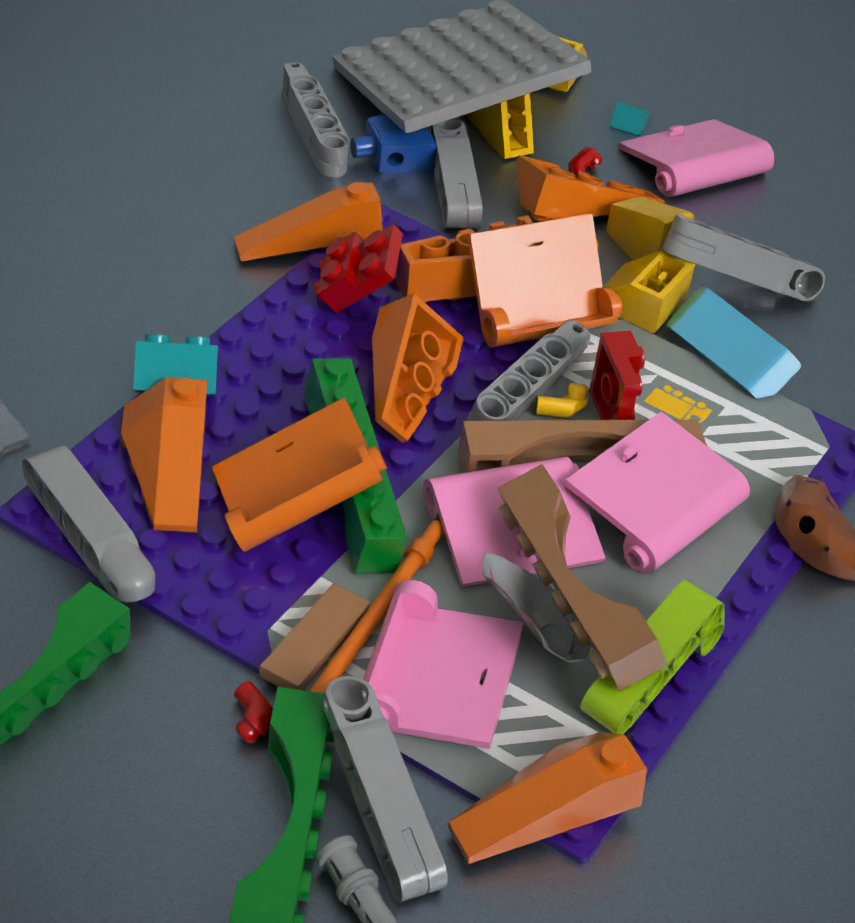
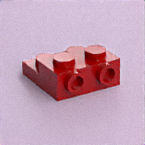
(357, 267)
(616, 375)

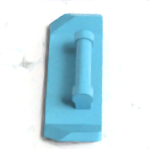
(733, 343)

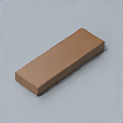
(314, 639)

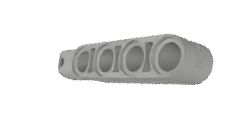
(315, 121)
(456, 176)
(743, 259)
(531, 375)
(90, 523)
(383, 790)

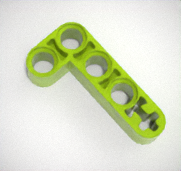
(683, 624)

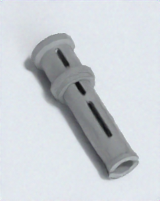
(354, 882)

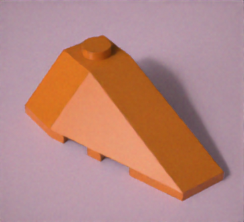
(558, 194)
(315, 223)
(410, 361)
(165, 449)
(553, 795)

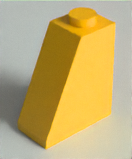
(507, 126)
(641, 225)

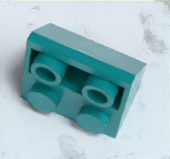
(160, 359)

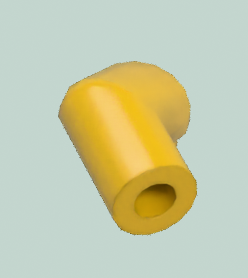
(565, 406)

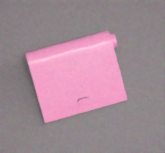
(701, 156)
(661, 495)
(474, 525)
(433, 666)

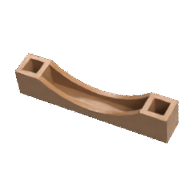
(523, 441)
(616, 632)

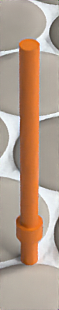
(415, 557)

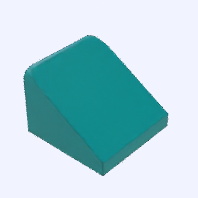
(629, 118)

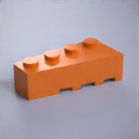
(440, 266)

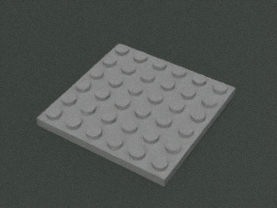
(459, 65)

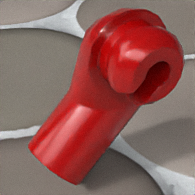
(584, 159)
(257, 712)

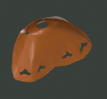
(830, 527)

